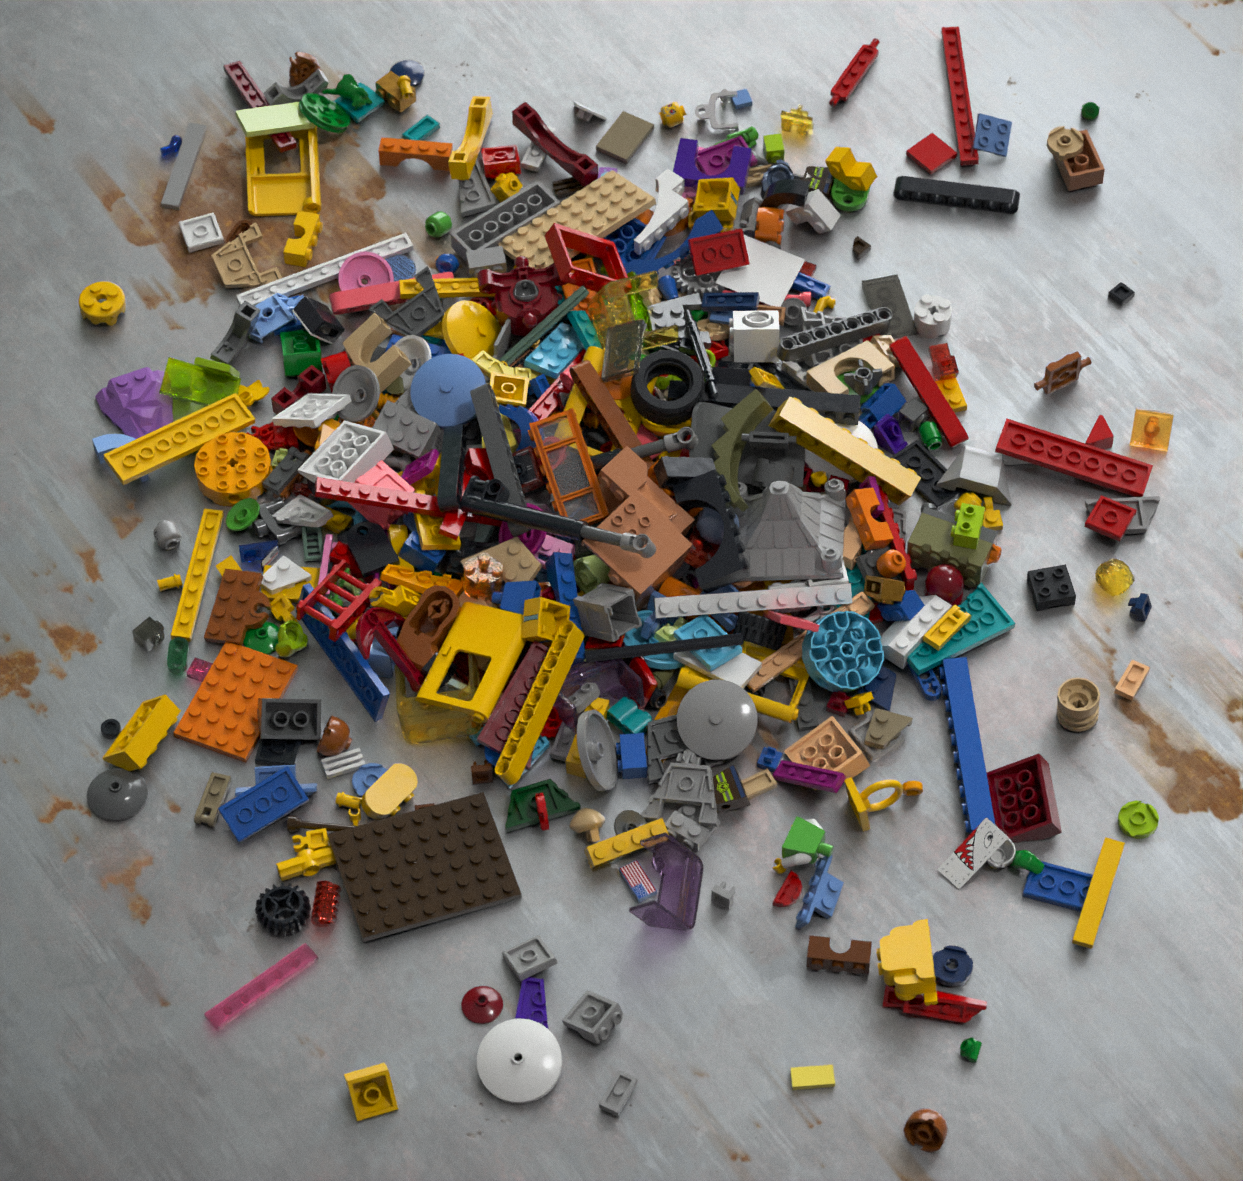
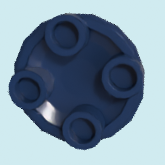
(411, 69)

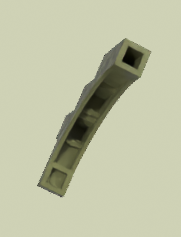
(729, 447)

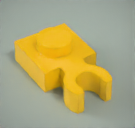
(314, 840)

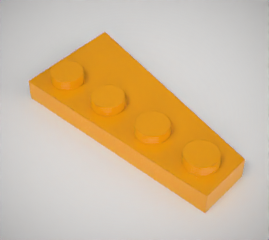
(419, 580)

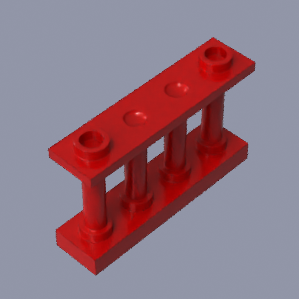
(347, 615)

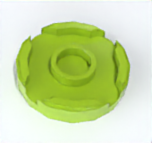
(1138, 819)

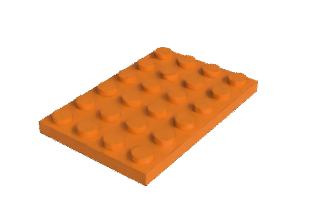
(226, 703)

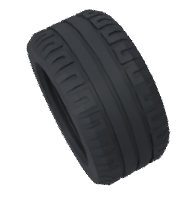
(667, 363)

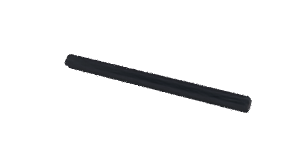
(664, 647)

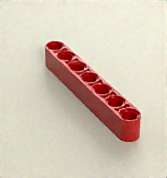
(928, 392)

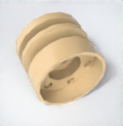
(1078, 704)

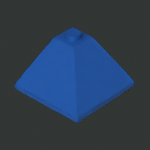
(624, 242)

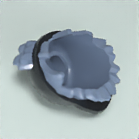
(775, 173)

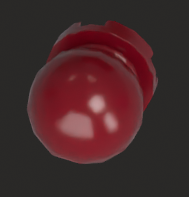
(945, 583)

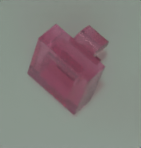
(198, 669)

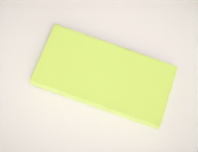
(272, 119)

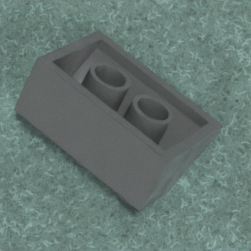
(289, 718)

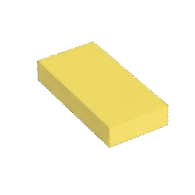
(812, 1077)

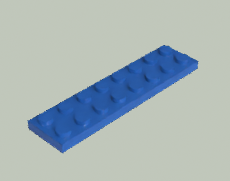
(348, 661)

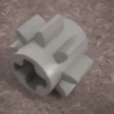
(688, 757)

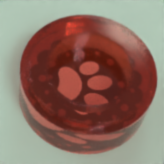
(301, 488)

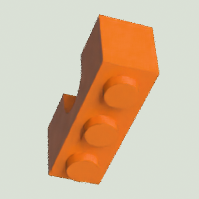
(871, 532)

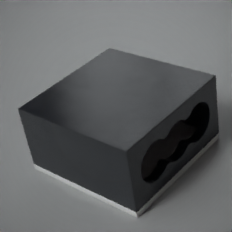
(318, 320)

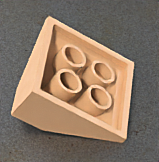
(829, 749)

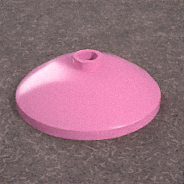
(364, 266)

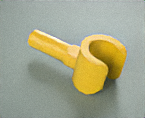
(355, 819)

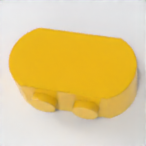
(389, 792)

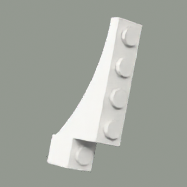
(669, 210)

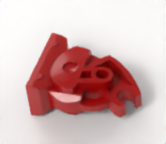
(275, 436)

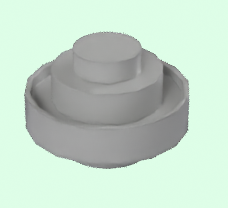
(792, 313)

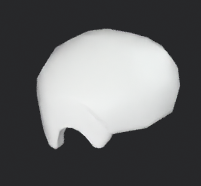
(1003, 855)

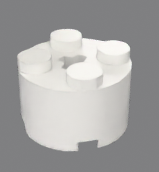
(932, 316)

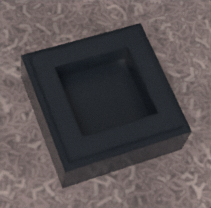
(1121, 294)

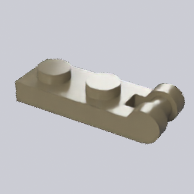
(212, 799)

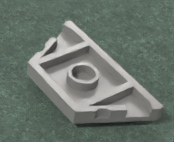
(1145, 511)

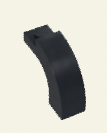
(786, 192)

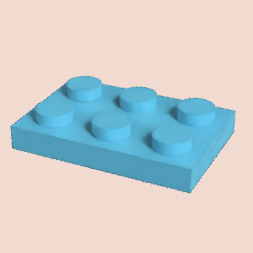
(705, 627)

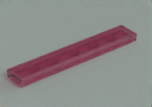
(261, 987)

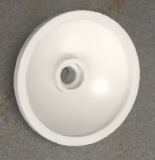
(417, 352)

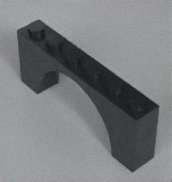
(729, 562)

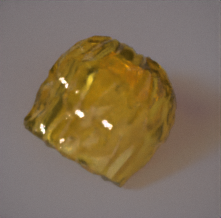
(1114, 576)

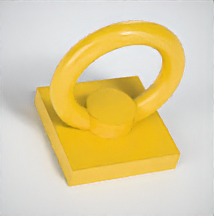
(860, 802)

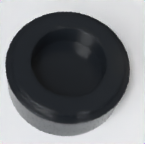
(110, 728)

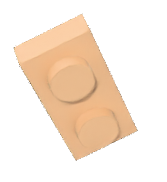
(1132, 680)

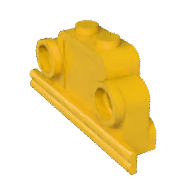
(909, 961)

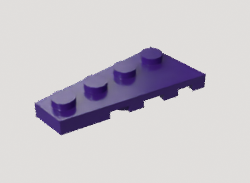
(532, 1001)

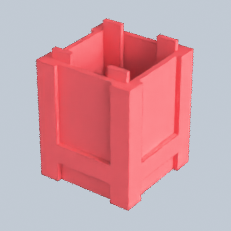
(382, 476)

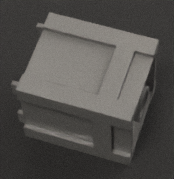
(607, 612)

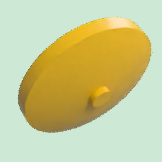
(470, 329)

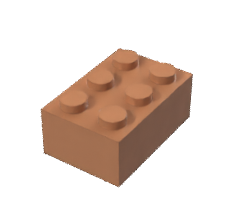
(1082, 169)

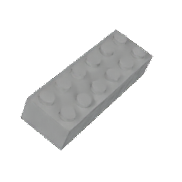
(503, 219)

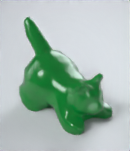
(348, 89)

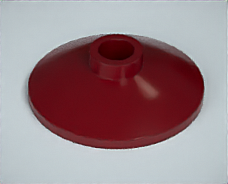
(482, 1012)

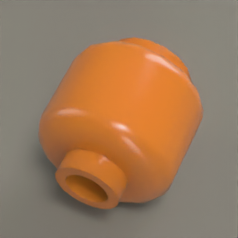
(891, 563)

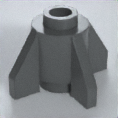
(863, 379)

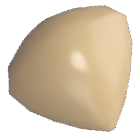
(588, 821)

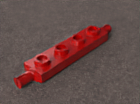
(854, 72)

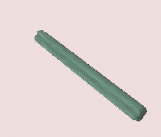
(545, 325)

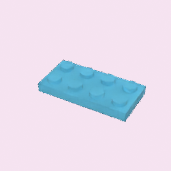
(555, 351)

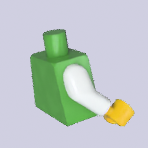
(803, 845)

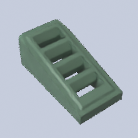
(306, 530)

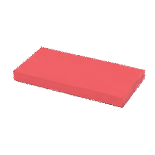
(791, 620)

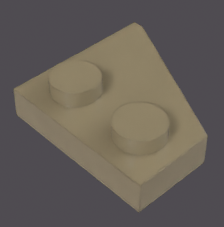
(885, 727)

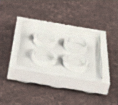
(311, 410)

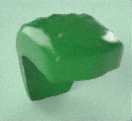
(1028, 861)

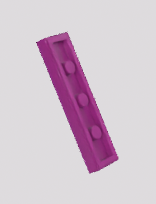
(809, 776)

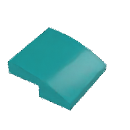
(363, 111)

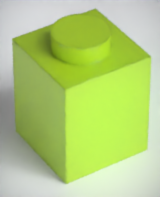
(773, 147)

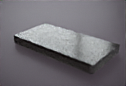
(889, 293)
(623, 350)

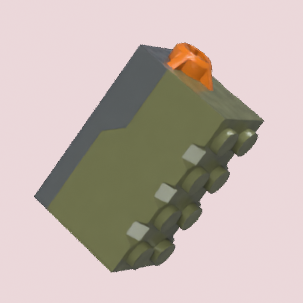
(933, 545)

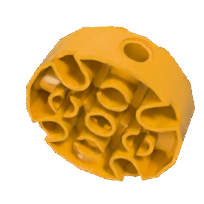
(232, 468)

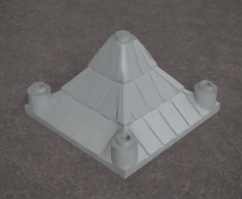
(793, 532)

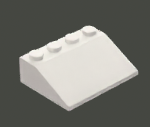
(347, 453)

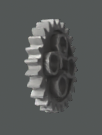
(687, 281)

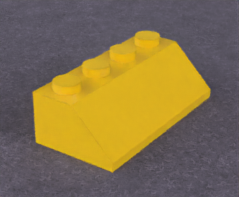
(142, 733)

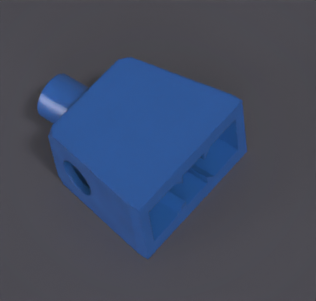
(515, 594)

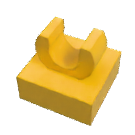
(860, 703)

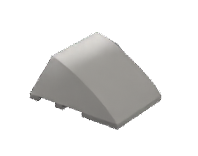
(811, 320)
(978, 472)

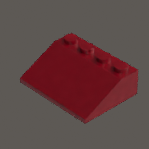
(1024, 800)

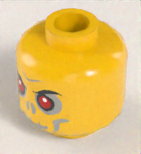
(672, 114)

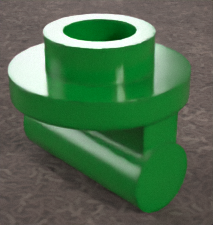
(1090, 110)
(970, 1049)

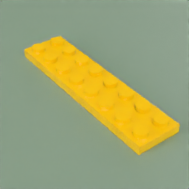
(178, 439)

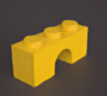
(299, 251)

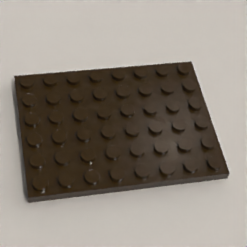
(423, 866)

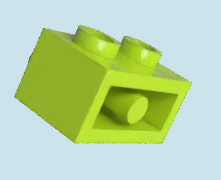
(968, 526)

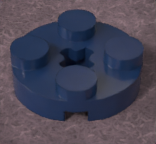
(962, 961)

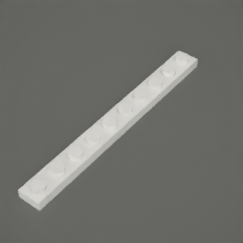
(322, 273)
(752, 600)

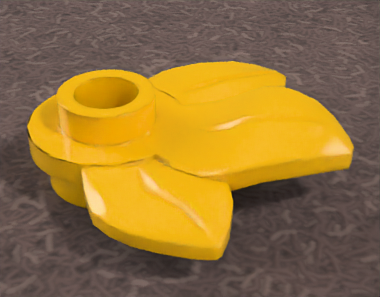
(252, 393)

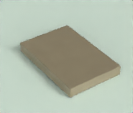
(624, 137)

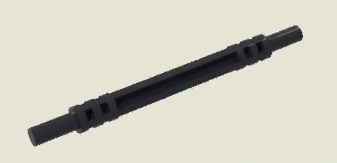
(701, 354)

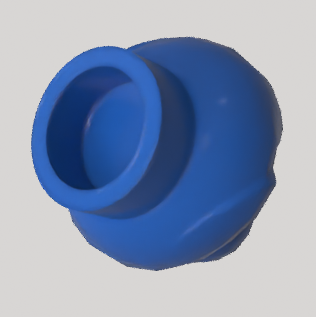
(447, 263)

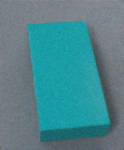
(422, 129)

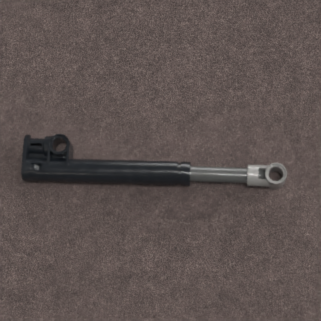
(670, 443)
(484, 500)

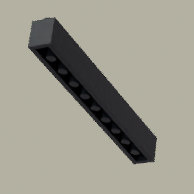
(837, 407)

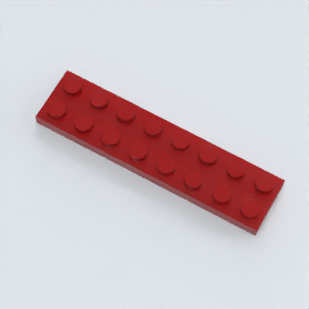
(1074, 458)

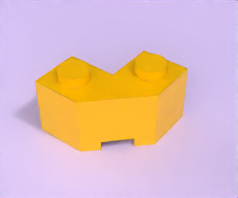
(849, 171)

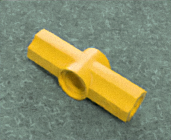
(306, 863)

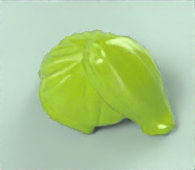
(290, 639)

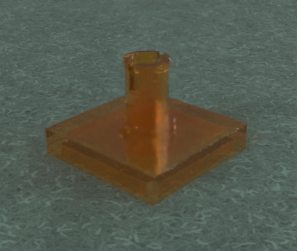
(1151, 428)

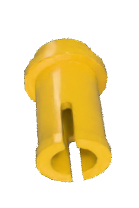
(404, 84)
(170, 582)
(348, 801)

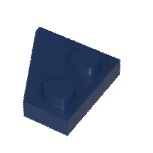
(881, 688)

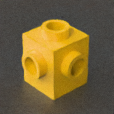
(506, 186)

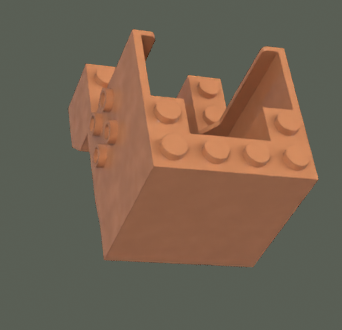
(640, 508)

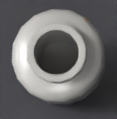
(167, 535)

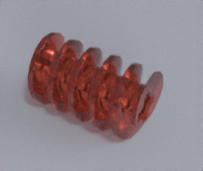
(325, 903)

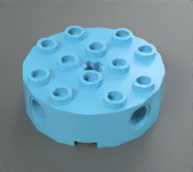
(843, 652)

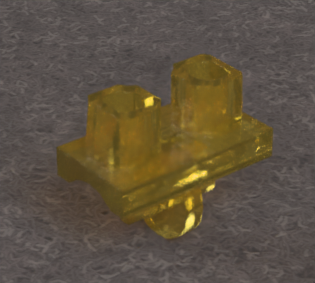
(797, 117)

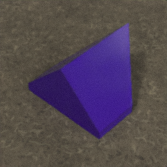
(889, 434)

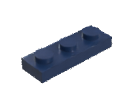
(730, 301)

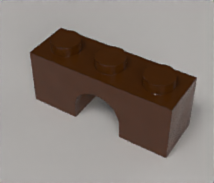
(823, 957)

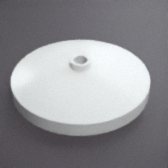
(525, 1079)

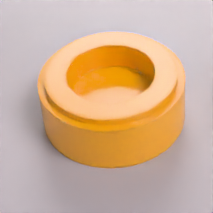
(912, 788)

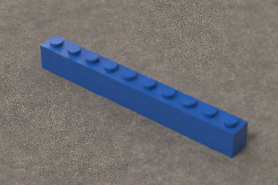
(967, 742)

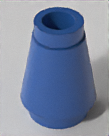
(668, 287)

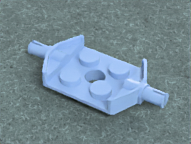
(281, 314)

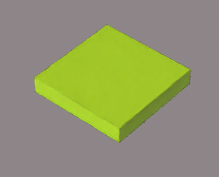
(217, 366)

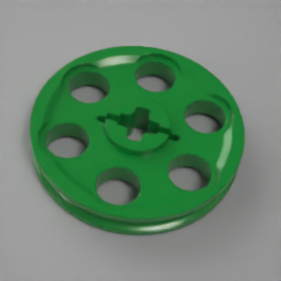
(324, 113)

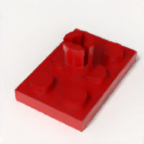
(718, 252)

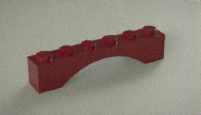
(578, 165)

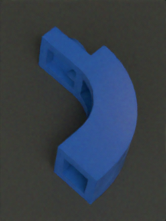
(522, 417)

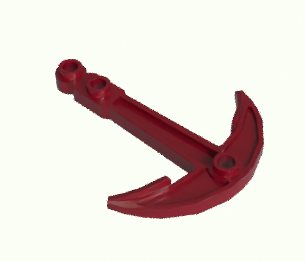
(376, 622)

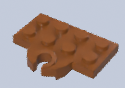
(237, 607)

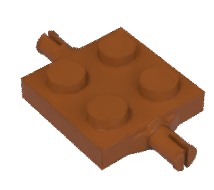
(1062, 372)

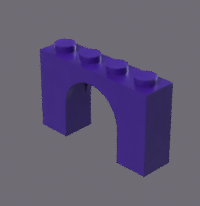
(686, 167)

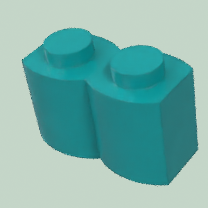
(628, 717)

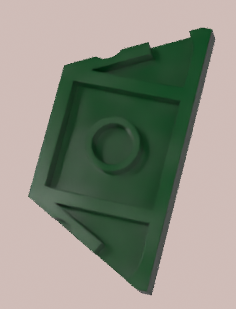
(523, 808)

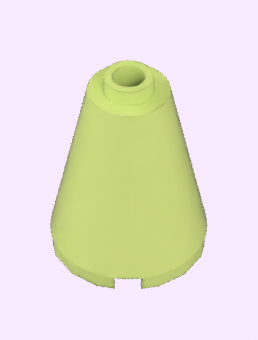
(590, 572)

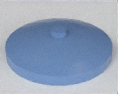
(443, 389)

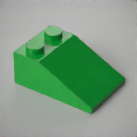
(300, 352)

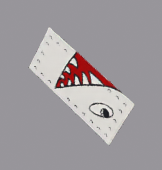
(972, 853)

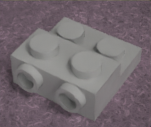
(685, 828)
(593, 1016)

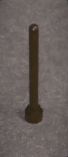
(295, 823)

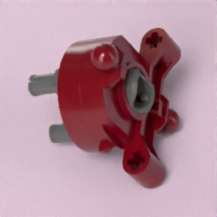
(522, 295)

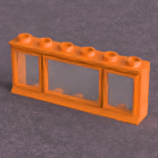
(568, 467)

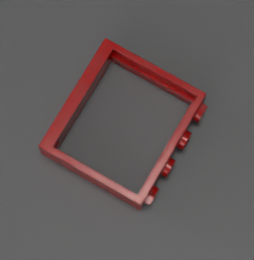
(560, 237)

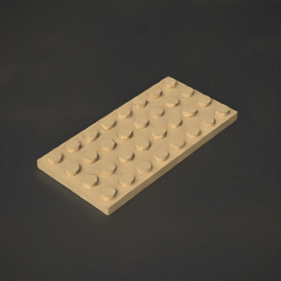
(593, 210)

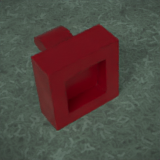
(837, 704)

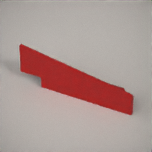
(949, 1005)

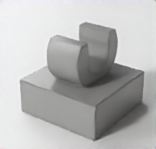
(749, 228)
(722, 896)

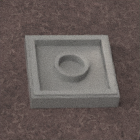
(859, 733)
(529, 957)

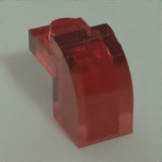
(943, 363)

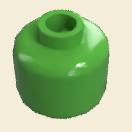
(438, 224)

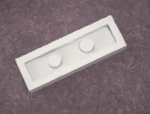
(534, 156)

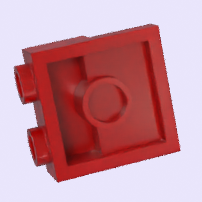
(500, 160)

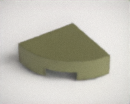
(396, 387)

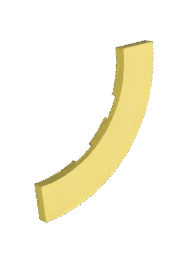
(489, 364)

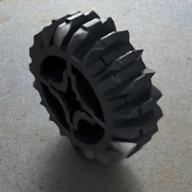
(281, 902)

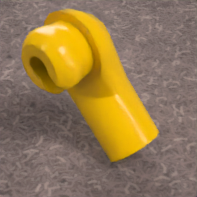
(824, 302)

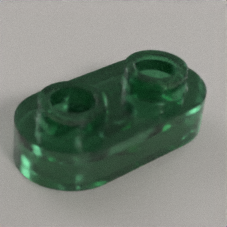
(178, 657)

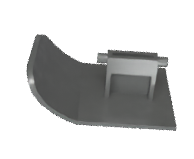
(761, 443)

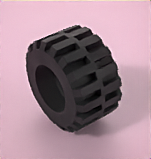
(760, 630)

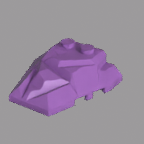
(136, 403)

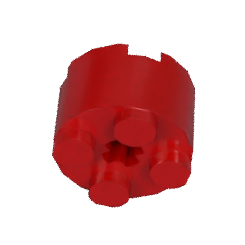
(334, 366)

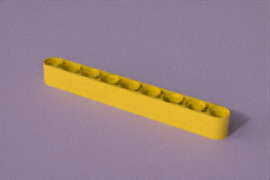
(539, 703)

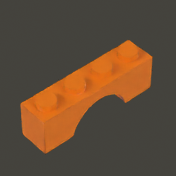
(394, 151)

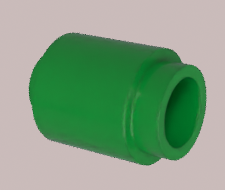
(930, 435)

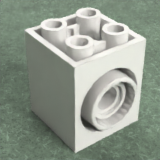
(754, 336)

